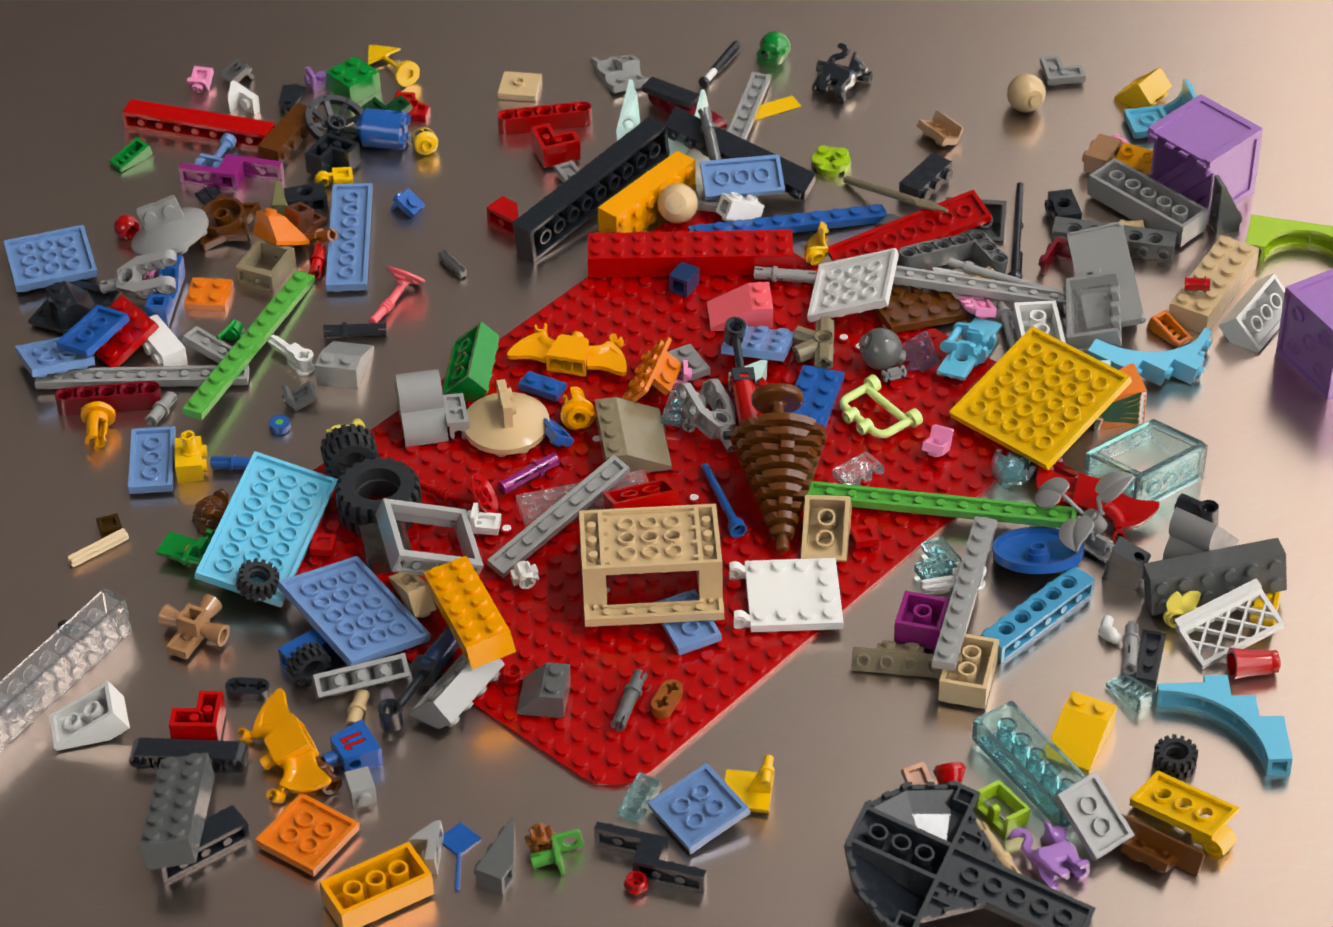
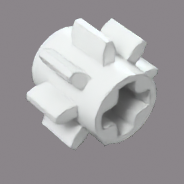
(524, 574)

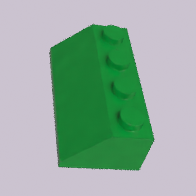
(471, 363)

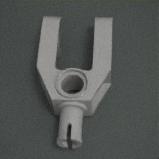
(130, 275)
(709, 422)

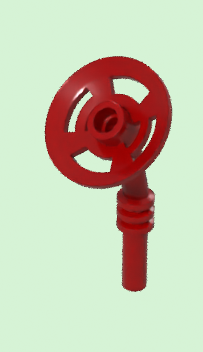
(480, 494)

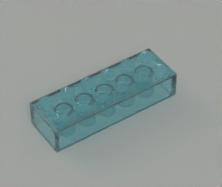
(1027, 757)

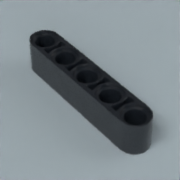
(224, 755)

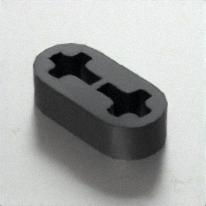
(247, 689)

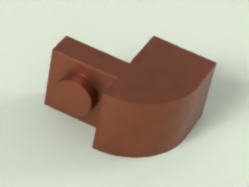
(304, 217)

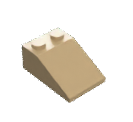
(826, 527)

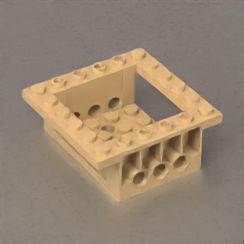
(651, 542)

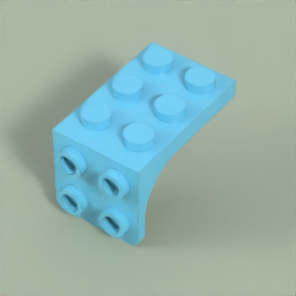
(1141, 118)

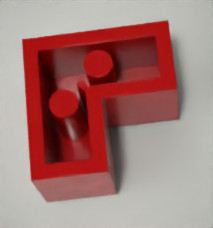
(554, 148)
(202, 722)

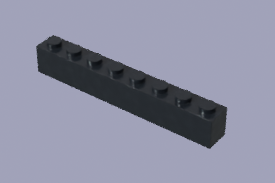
(686, 129)

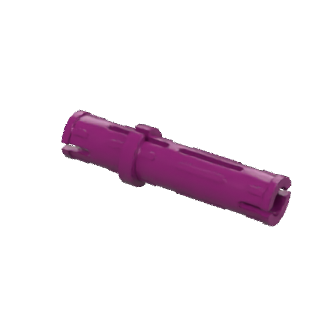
(536, 469)

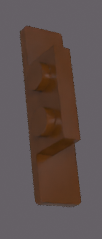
(1160, 849)

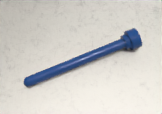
(735, 525)

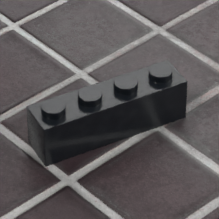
(219, 835)

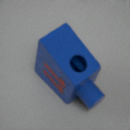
(354, 748)

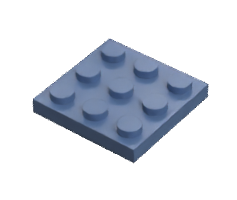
(764, 343)
(46, 358)
(699, 808)

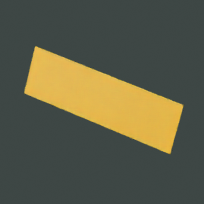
(775, 107)

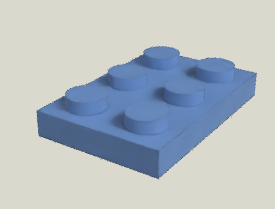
(691, 634)

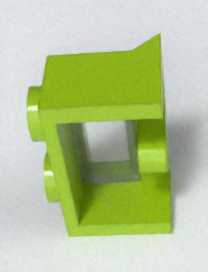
(1001, 808)

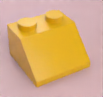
(1145, 90)

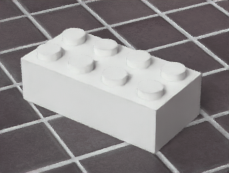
(1039, 314)

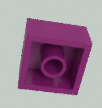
(920, 619)

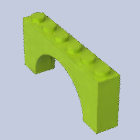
(1276, 233)

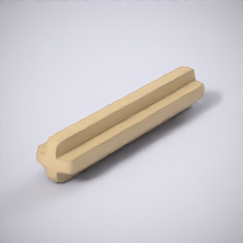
(98, 547)

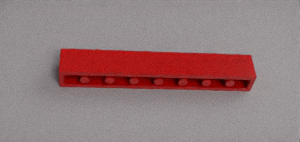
(194, 123)

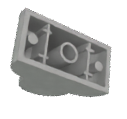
(421, 407)
(1194, 535)

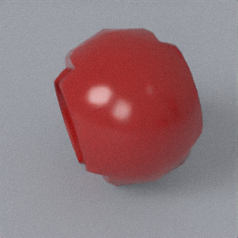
(126, 227)

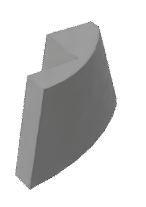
(618, 70)

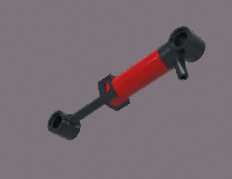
(742, 377)

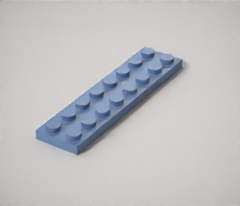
(350, 252)

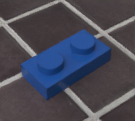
(542, 386)

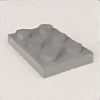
(1094, 816)

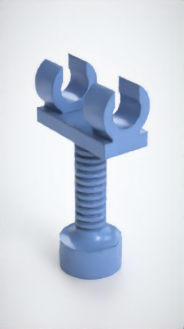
(226, 142)

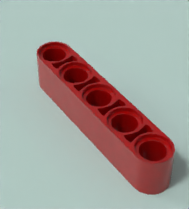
(559, 116)

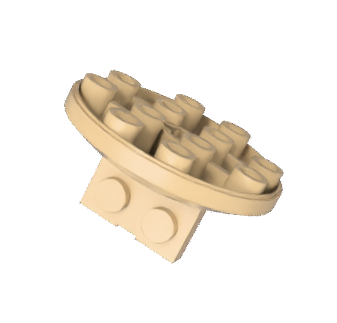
(506, 422)

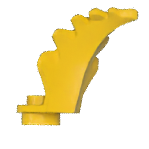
(816, 246)

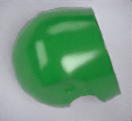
(776, 46)

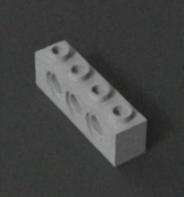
(360, 676)

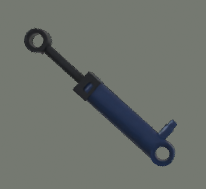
(424, 671)

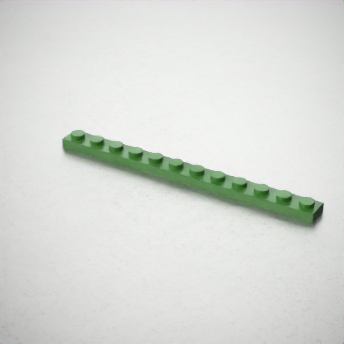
(248, 345)
(946, 505)

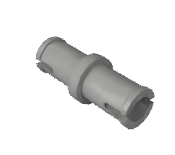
(161, 409)

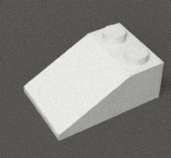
(90, 719)

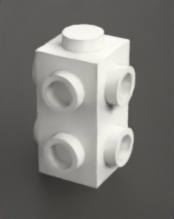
(739, 207)

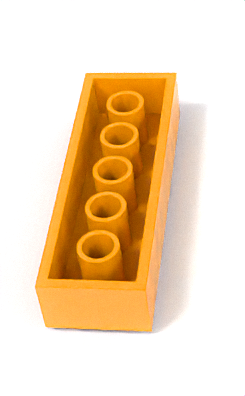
(637, 204)
(469, 612)

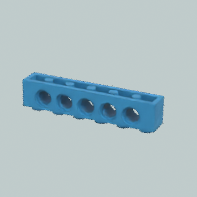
(1040, 611)

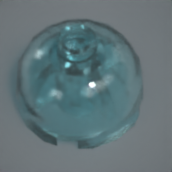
(1011, 469)

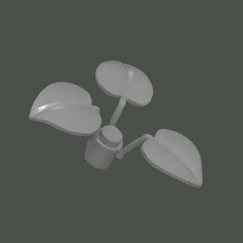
(1076, 530)

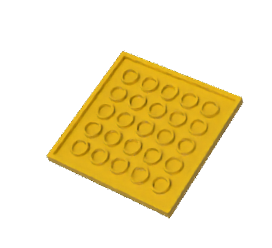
(1040, 397)

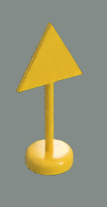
(405, 73)

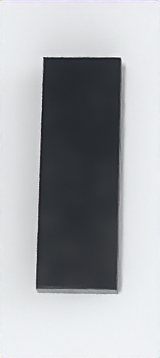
(671, 92)
(1150, 657)

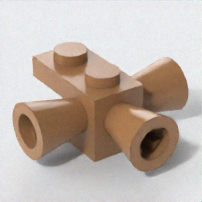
(193, 626)

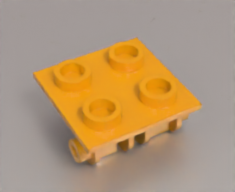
(1136, 157)

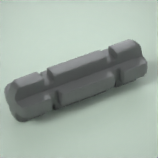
(452, 264)

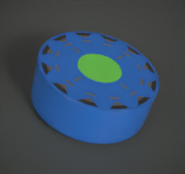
(279, 424)

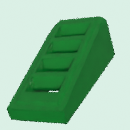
(137, 148)

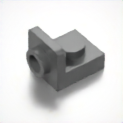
(237, 71)

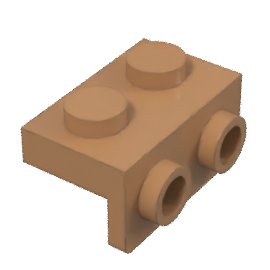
(941, 129)

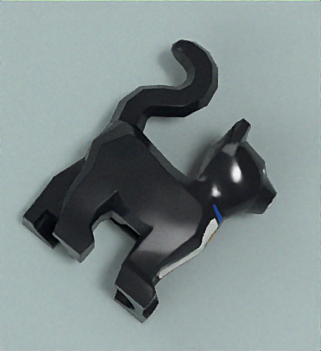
(840, 77)

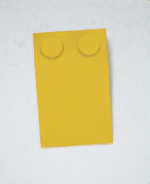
(1084, 729)

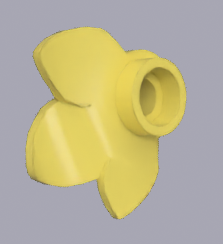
(1179, 605)

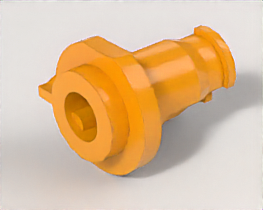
(578, 411)
(97, 418)

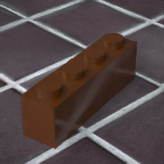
(285, 135)

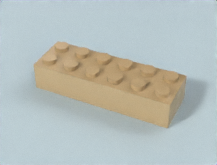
(1229, 267)

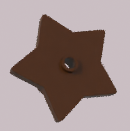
(227, 220)

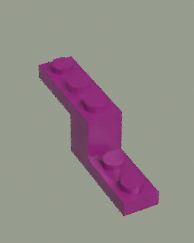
(231, 172)

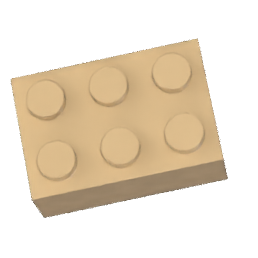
(973, 674)

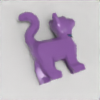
(1055, 858)

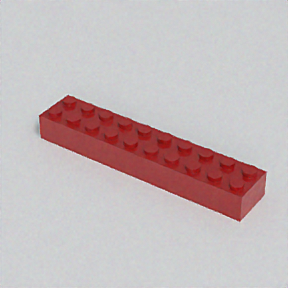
(711, 251)

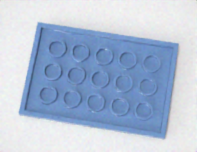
(354, 611)

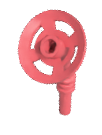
(403, 279)

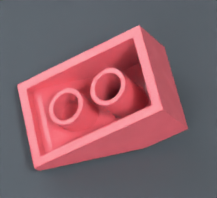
(749, 302)

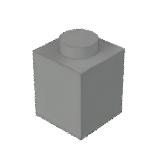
(360, 787)

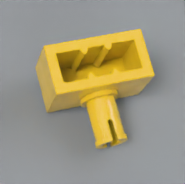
(190, 458)

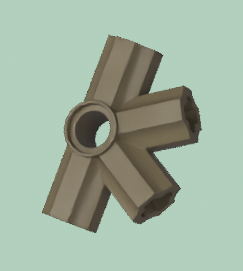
(815, 344)

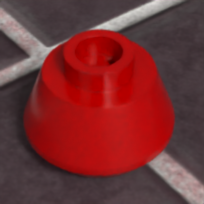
(950, 772)

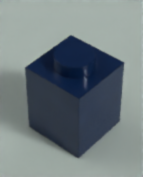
(684, 279)

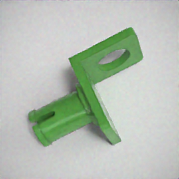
(554, 855)

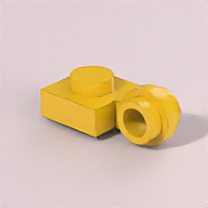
(339, 175)

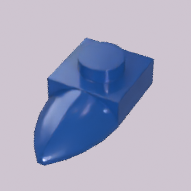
(557, 434)

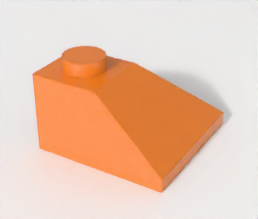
(277, 229)

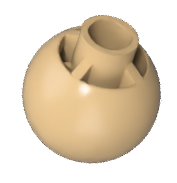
(1026, 93)
(677, 203)

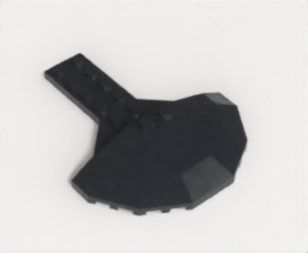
(926, 859)

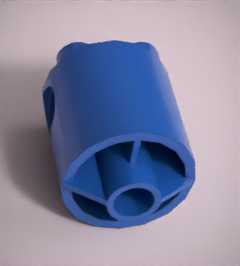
(383, 128)

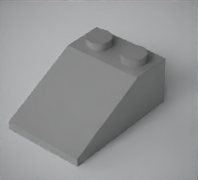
(342, 364)

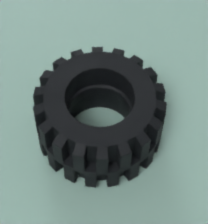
(347, 440)

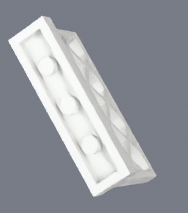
(1221, 606)

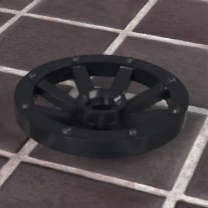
(334, 123)

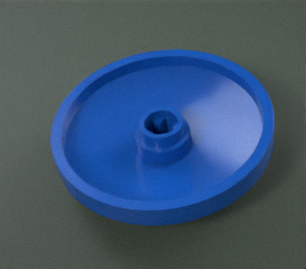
(1034, 551)

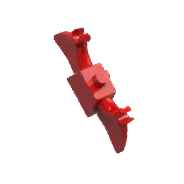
(1123, 511)

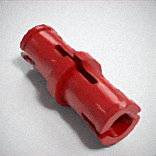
(317, 260)

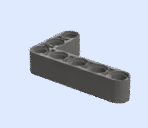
(963, 246)

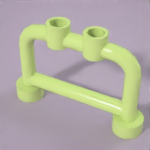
(870, 387)

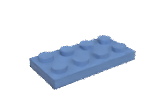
(742, 175)
(152, 460)

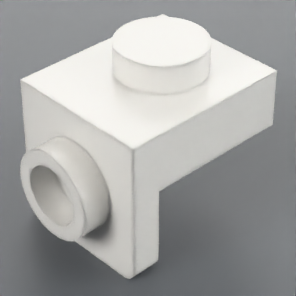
(484, 522)

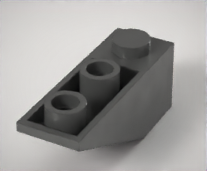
(497, 867)

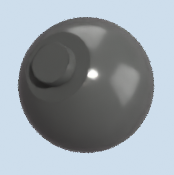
(881, 349)

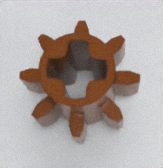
(539, 838)

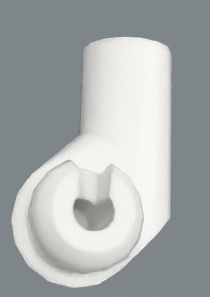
(1107, 630)

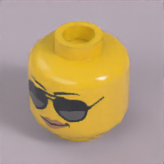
(424, 141)

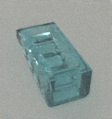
(1138, 704)
(642, 780)

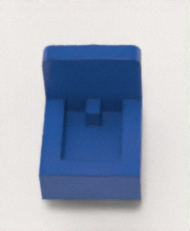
(408, 203)

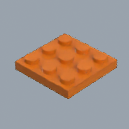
(307, 834)

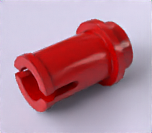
(1197, 284)

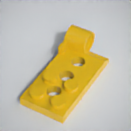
(1206, 831)

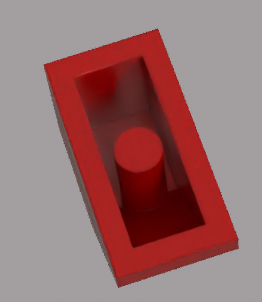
(502, 214)

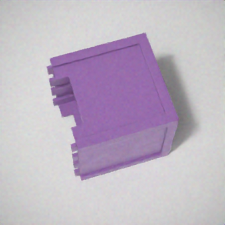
(1205, 142)
(1307, 331)

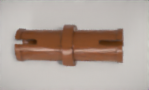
(322, 236)

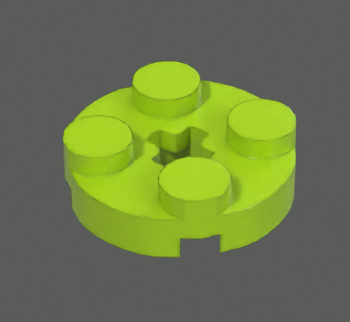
(831, 161)

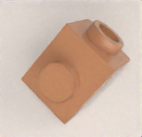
(917, 774)

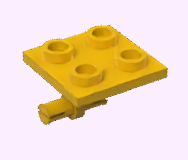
(753, 787)

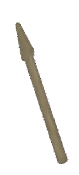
(920, 203)

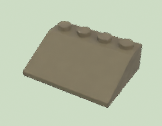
(632, 434)

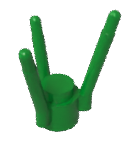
(232, 331)

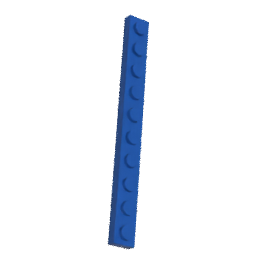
(803, 221)

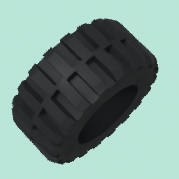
(373, 479)

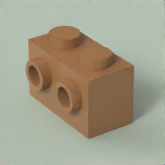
(1100, 152)

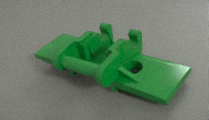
(184, 548)

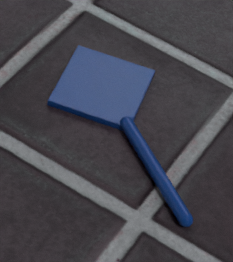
(460, 840)

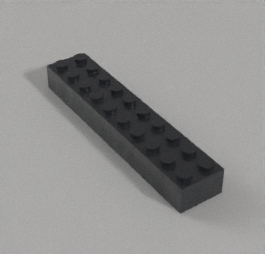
(589, 188)

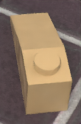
(414, 594)

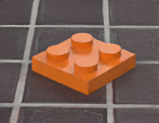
(208, 294)

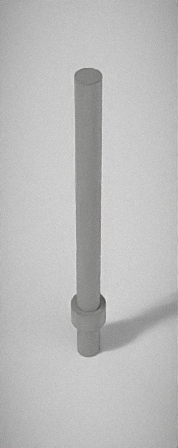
(969, 267)

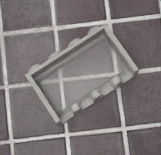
(1092, 310)

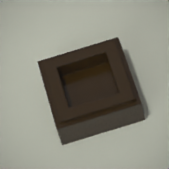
(108, 524)

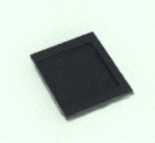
(45, 318)

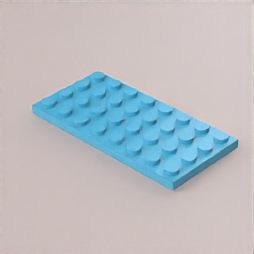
(269, 520)

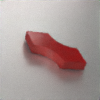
(420, 111)

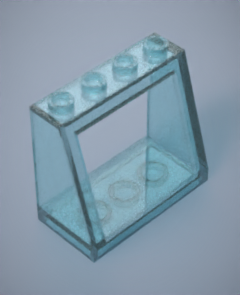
(1162, 479)

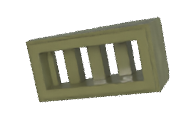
(278, 200)

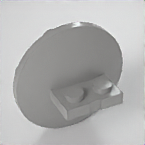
(168, 227)

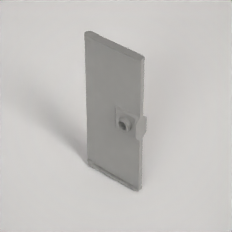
(1107, 250)

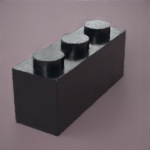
(927, 177)

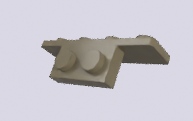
(895, 659)

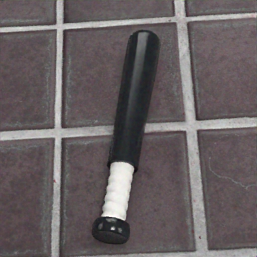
(733, 49)

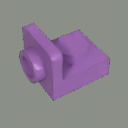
(315, 81)

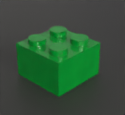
(353, 80)

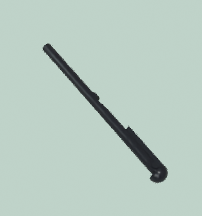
(1017, 255)

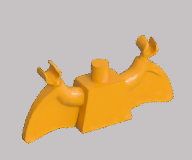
(571, 353)
(288, 747)

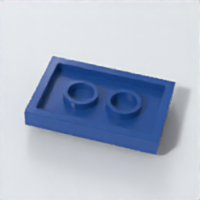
(93, 331)

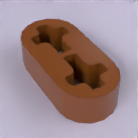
(671, 701)

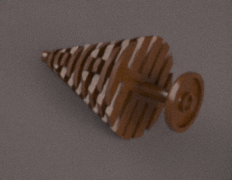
(779, 456)

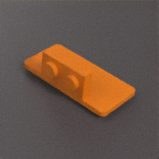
(656, 368)

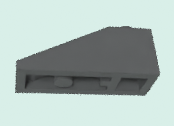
(1224, 214)

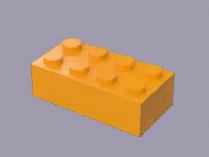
(376, 887)

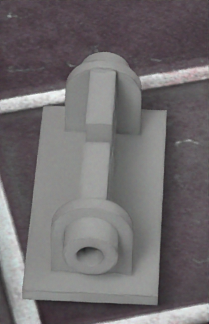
(1098, 546)

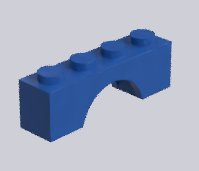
(164, 304)

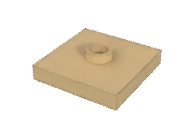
(519, 86)

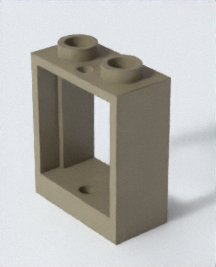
(268, 280)

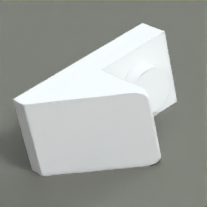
(242, 97)

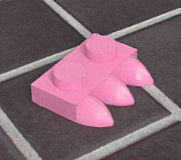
(980, 307)

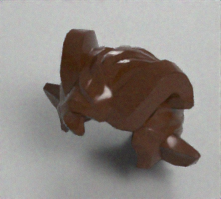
(210, 510)

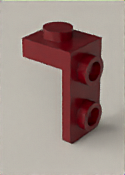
(1057, 249)

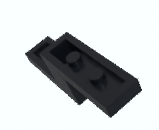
(650, 856)

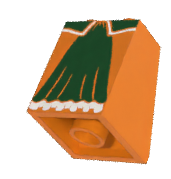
(1127, 407)

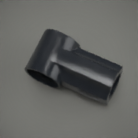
(1204, 509)

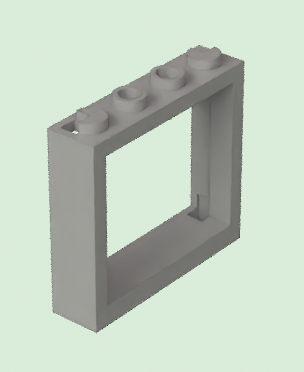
(415, 561)

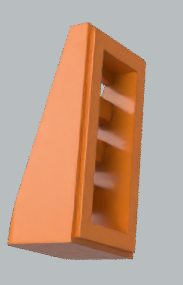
(1162, 322)

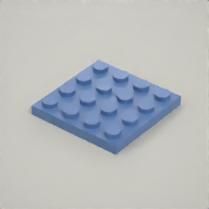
(50, 258)

